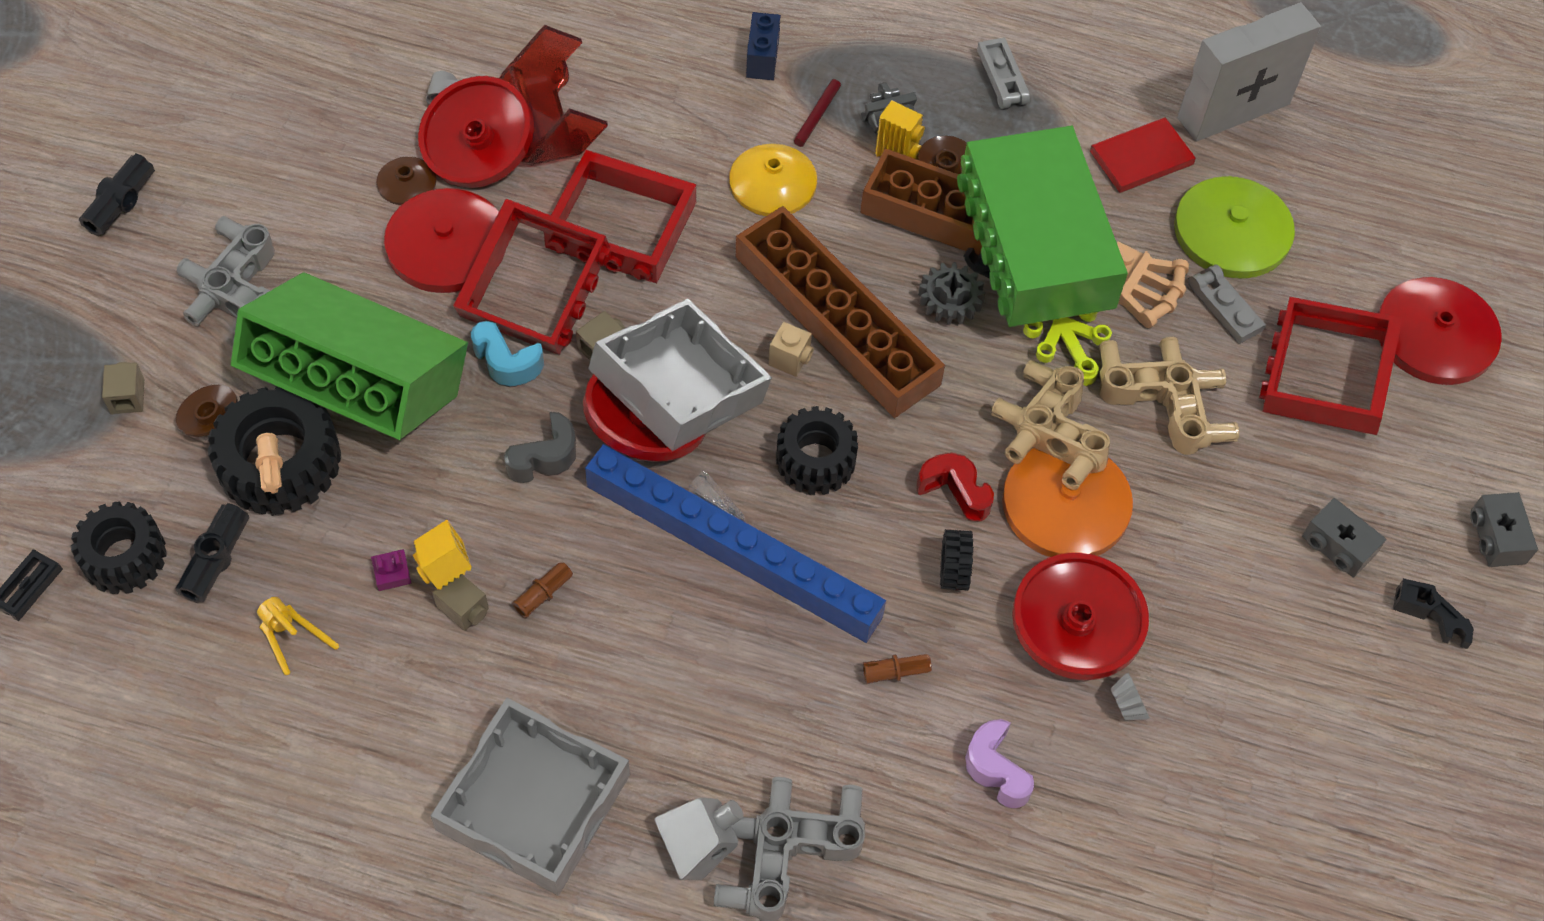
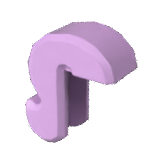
(993, 769)

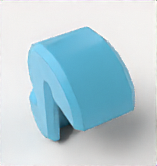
(501, 364)

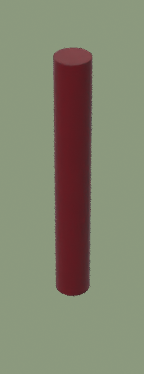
(817, 113)

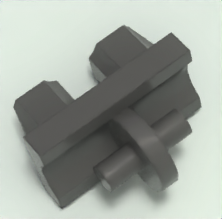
(880, 101)

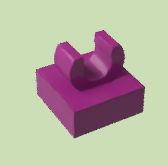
(391, 570)

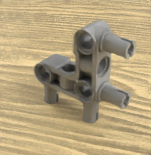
(227, 279)
(804, 835)

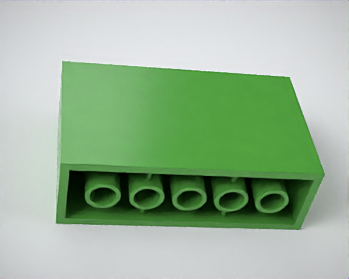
(1041, 226)
(348, 354)

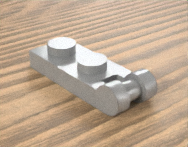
(1003, 72)
(1226, 304)

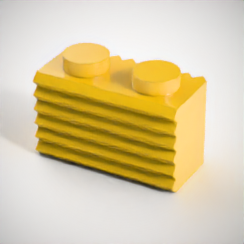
(899, 130)
(441, 555)

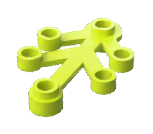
(1067, 329)

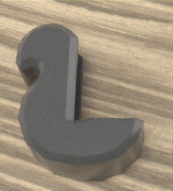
(544, 456)

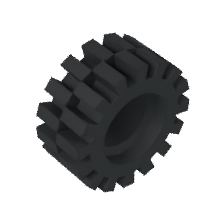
(956, 560)

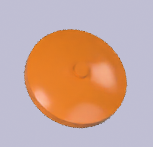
(1063, 519)

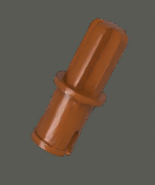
(542, 589)
(896, 668)

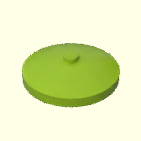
(1234, 226)

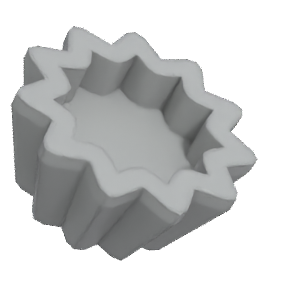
(1129, 699)

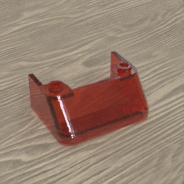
(539, 76)

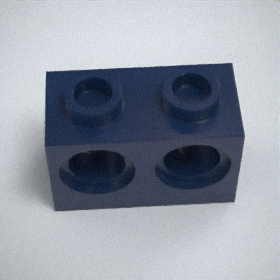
(763, 46)

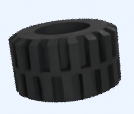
(822, 429)
(105, 529)

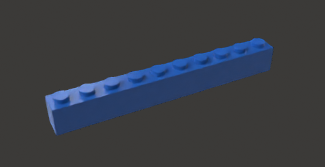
(735, 543)

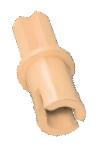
(269, 462)

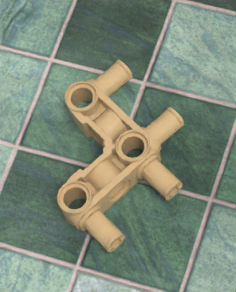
(1157, 382)
(1046, 427)

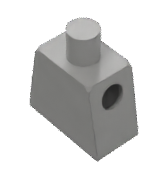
(699, 835)

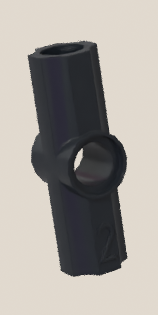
(116, 194)
(205, 568)

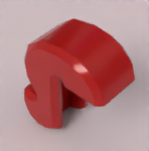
(961, 479)

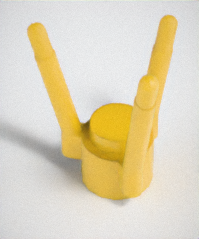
(279, 618)

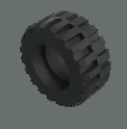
(279, 414)

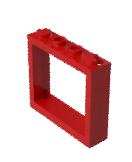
(638, 181)
(492, 252)
(1339, 320)

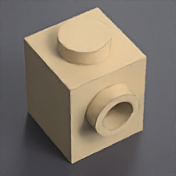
(790, 349)

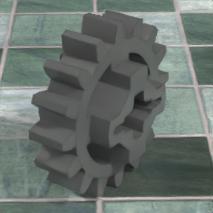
(937, 298)

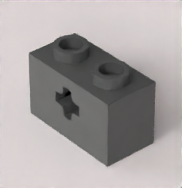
(1503, 529)
(1343, 537)

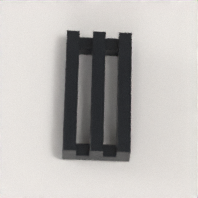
(31, 587)

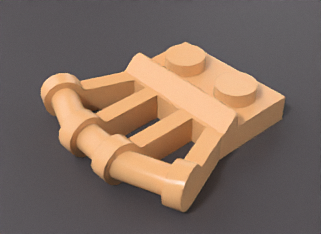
(1139, 269)

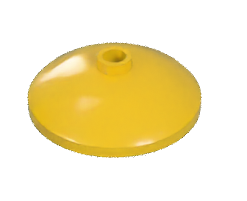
(767, 188)

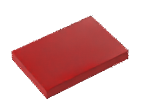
(1142, 154)

